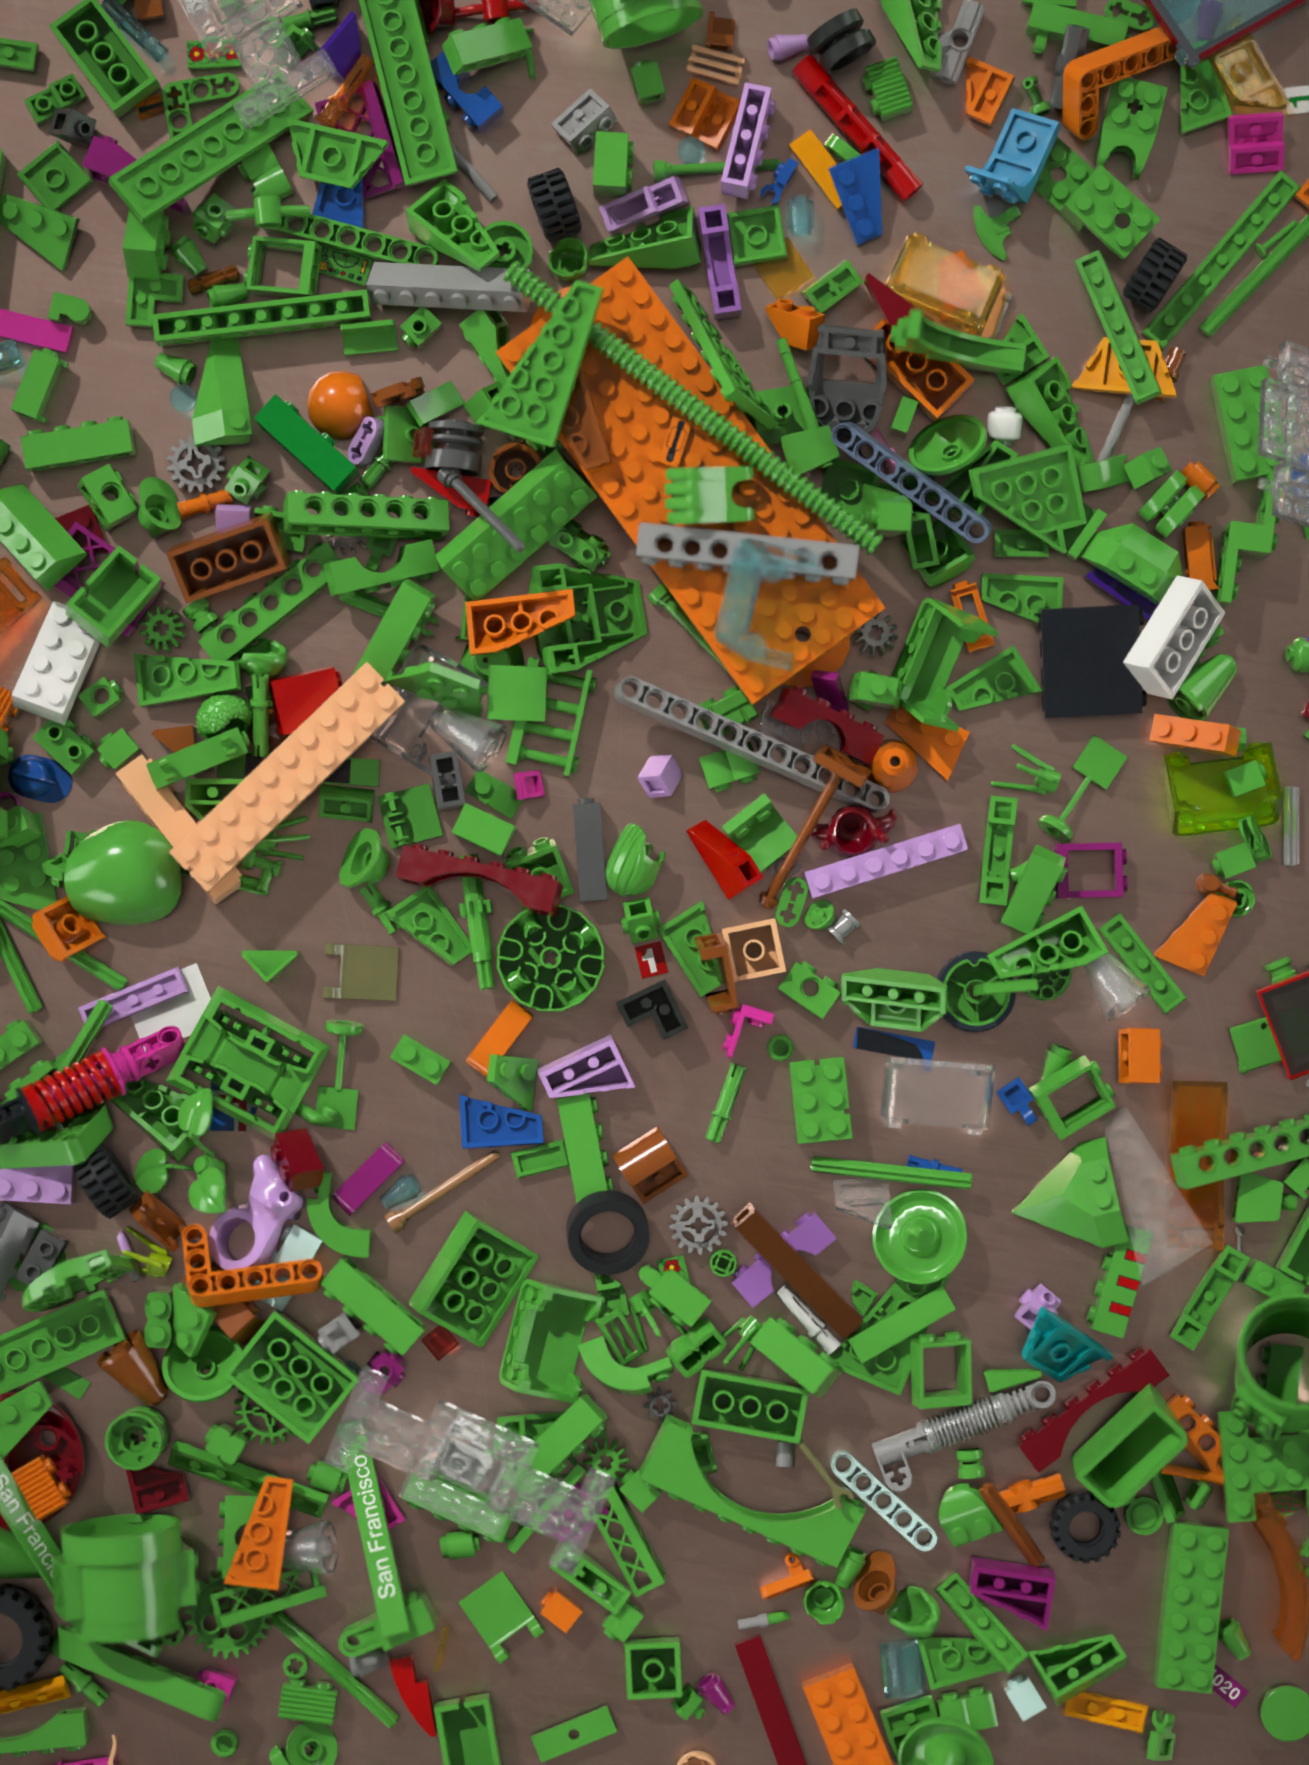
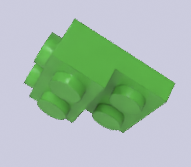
(540, 859)

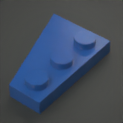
(497, 1126)

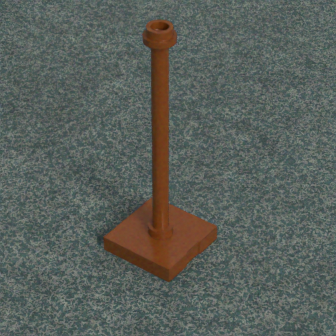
(841, 768)

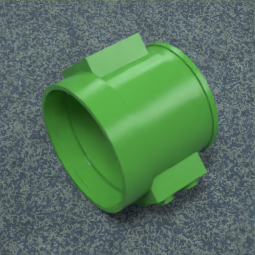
(642, 21)
(1250, 1403)
(124, 1577)

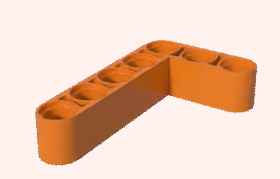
(1105, 66)
(242, 1277)

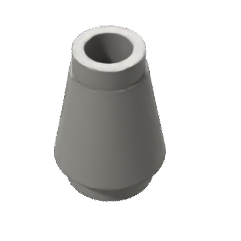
(368, 1662)

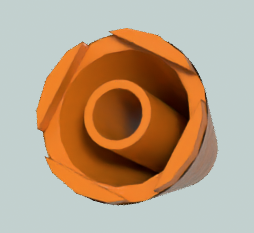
(890, 777)

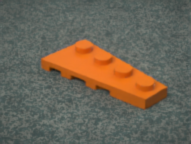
(262, 1546)

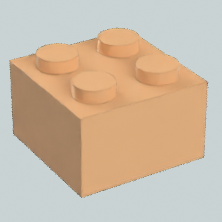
(754, 950)

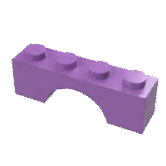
(719, 261)
(809, 1236)

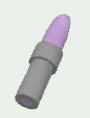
(125, 1245)

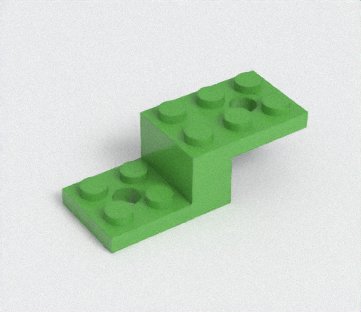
(1094, 200)
(1245, 541)

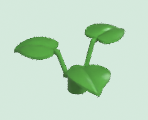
(208, 1191)

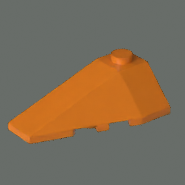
(509, 620)

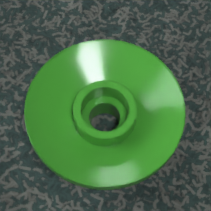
(320, 1740)

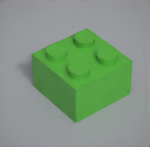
(611, 163)
(145, 246)
(653, 1668)

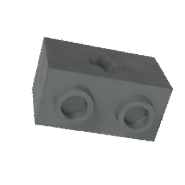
(447, 781)

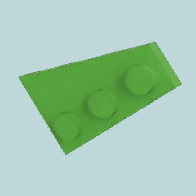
(40, 227)
(432, 925)

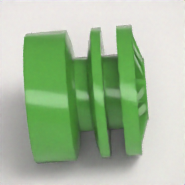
(124, 1443)

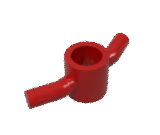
(491, 9)

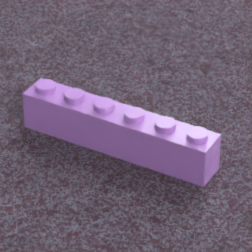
(885, 861)

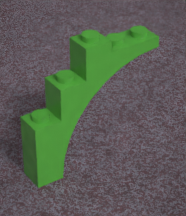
(941, 343)

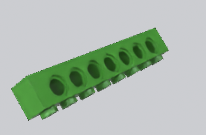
(261, 318)

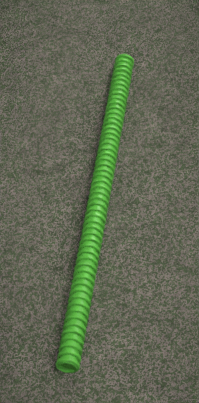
(704, 416)

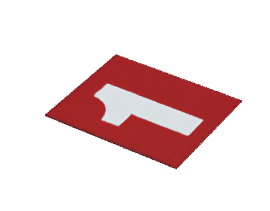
(651, 959)

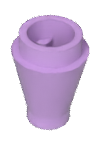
(785, 46)

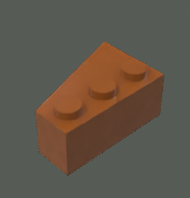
(237, 1320)

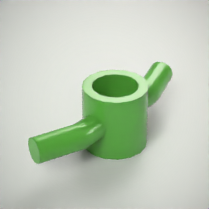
(267, 212)

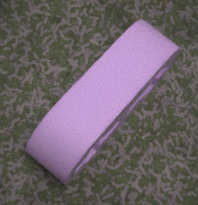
(366, 441)

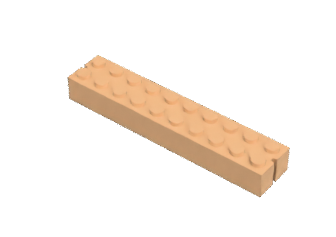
(287, 777)

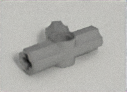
(965, 26)

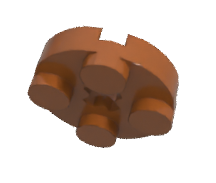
(391, 394)

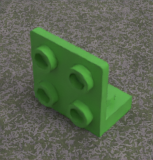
(761, 832)

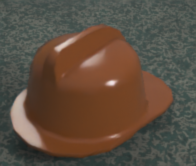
(876, 1583)

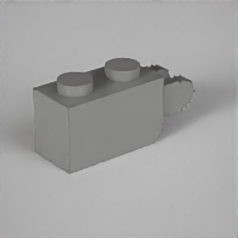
(339, 1332)

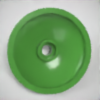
(948, 445)
(185, 1373)

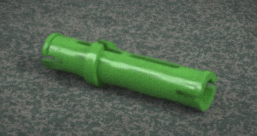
(260, 705)

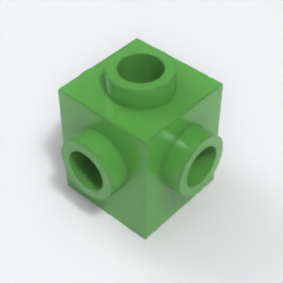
(211, 219)
(247, 480)
(640, 925)

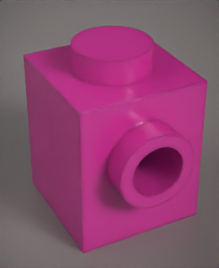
(218, 1679)

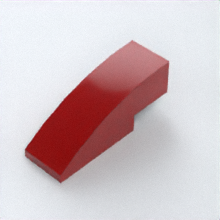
(414, 1692)

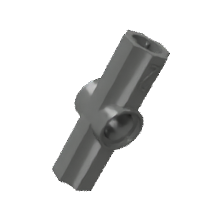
(1073, 47)

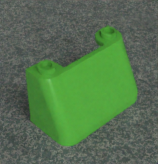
(546, 1339)

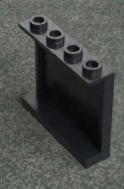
(1085, 658)

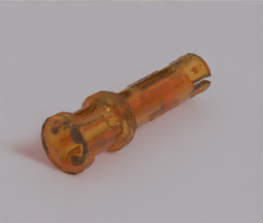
(341, 106)

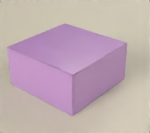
(231, 514)

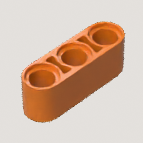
(499, 1036)

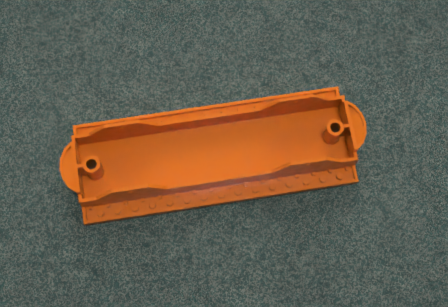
(634, 491)

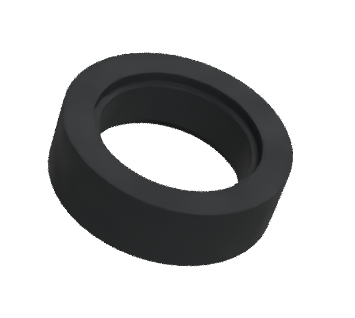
(607, 1202)

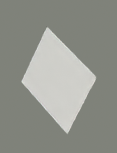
(180, 1011)

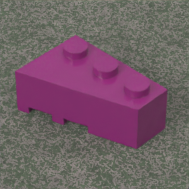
(1014, 1587)

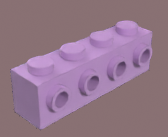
(746, 141)

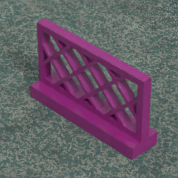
(380, 129)
(70, 586)

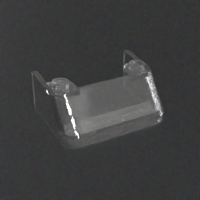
(405, 728)

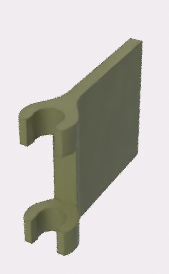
(364, 972)
(837, 1487)

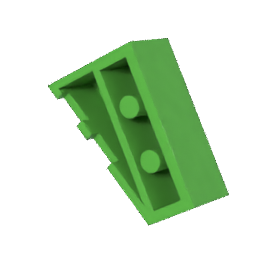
(885, 509)

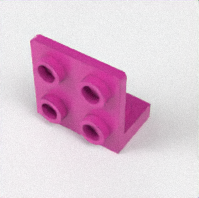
(756, 1017)

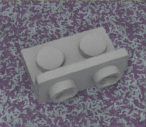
(583, 119)

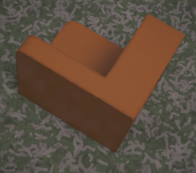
(720, 33)

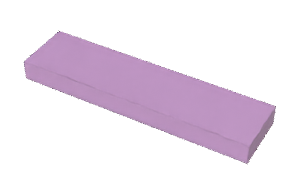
(140, 996)

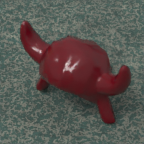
(854, 830)

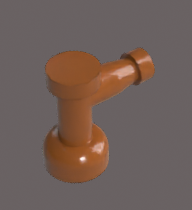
(1209, 882)

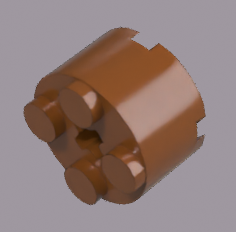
(506, 458)

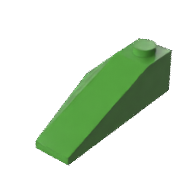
(918, 28)
(450, 226)
(1047, 405)
(1055, 946)

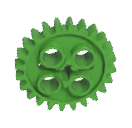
(227, 1644)

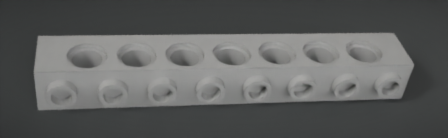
(650, 534)

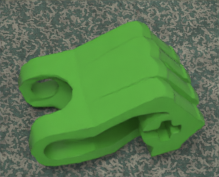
(705, 495)

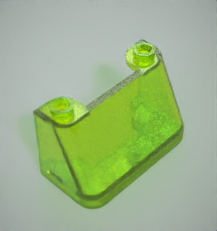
(1201, 797)

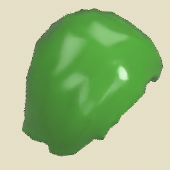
(264, 658)
(915, 1612)

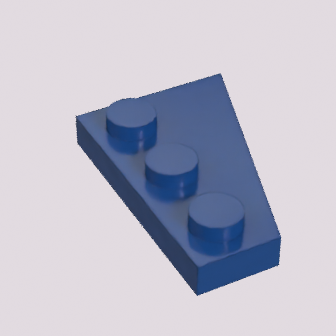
(860, 194)
(341, 204)

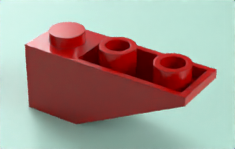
(726, 860)

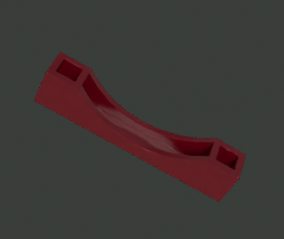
(427, 868)
(1047, 1441)

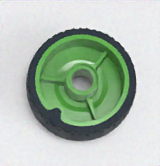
(962, 1010)

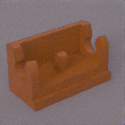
(158, 1220)

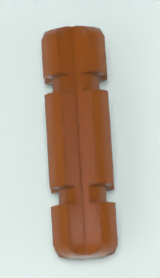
(213, 278)

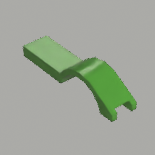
(1102, 473)

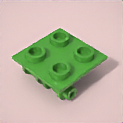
(409, 816)

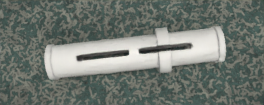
(807, 1318)

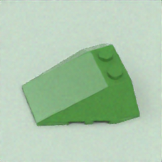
(606, 617)

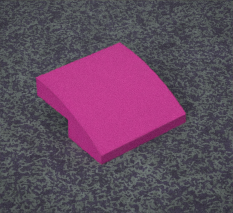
(1255, 143)

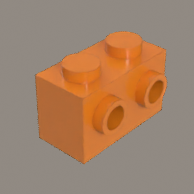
(1139, 1056)

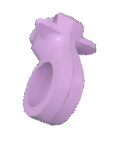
(267, 1211)

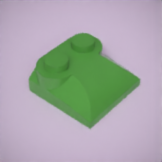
(953, 555)

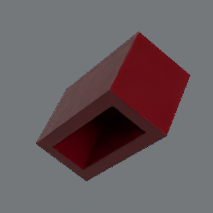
(297, 1160)

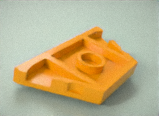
(1106, 376)

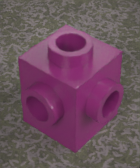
(394, 1363)

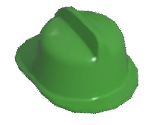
(158, 507)

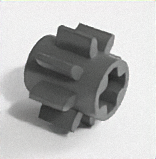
(666, 1410)

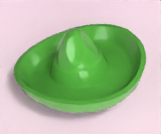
(924, 1238)
(944, 1743)

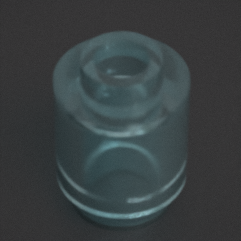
(800, 215)

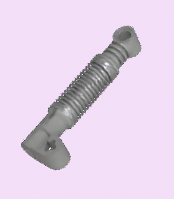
(932, 1435)

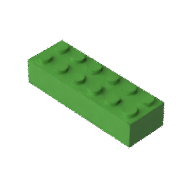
(532, 511)
(1191, 1606)

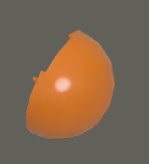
(338, 404)

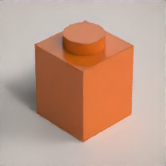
(560, 1609)

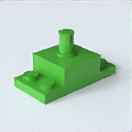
(783, 406)

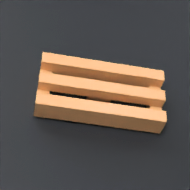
(717, 55)

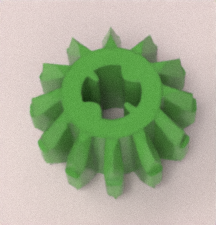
(157, 638)
(605, 1449)

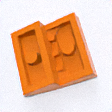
(705, 114)

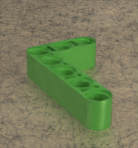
(59, 1147)

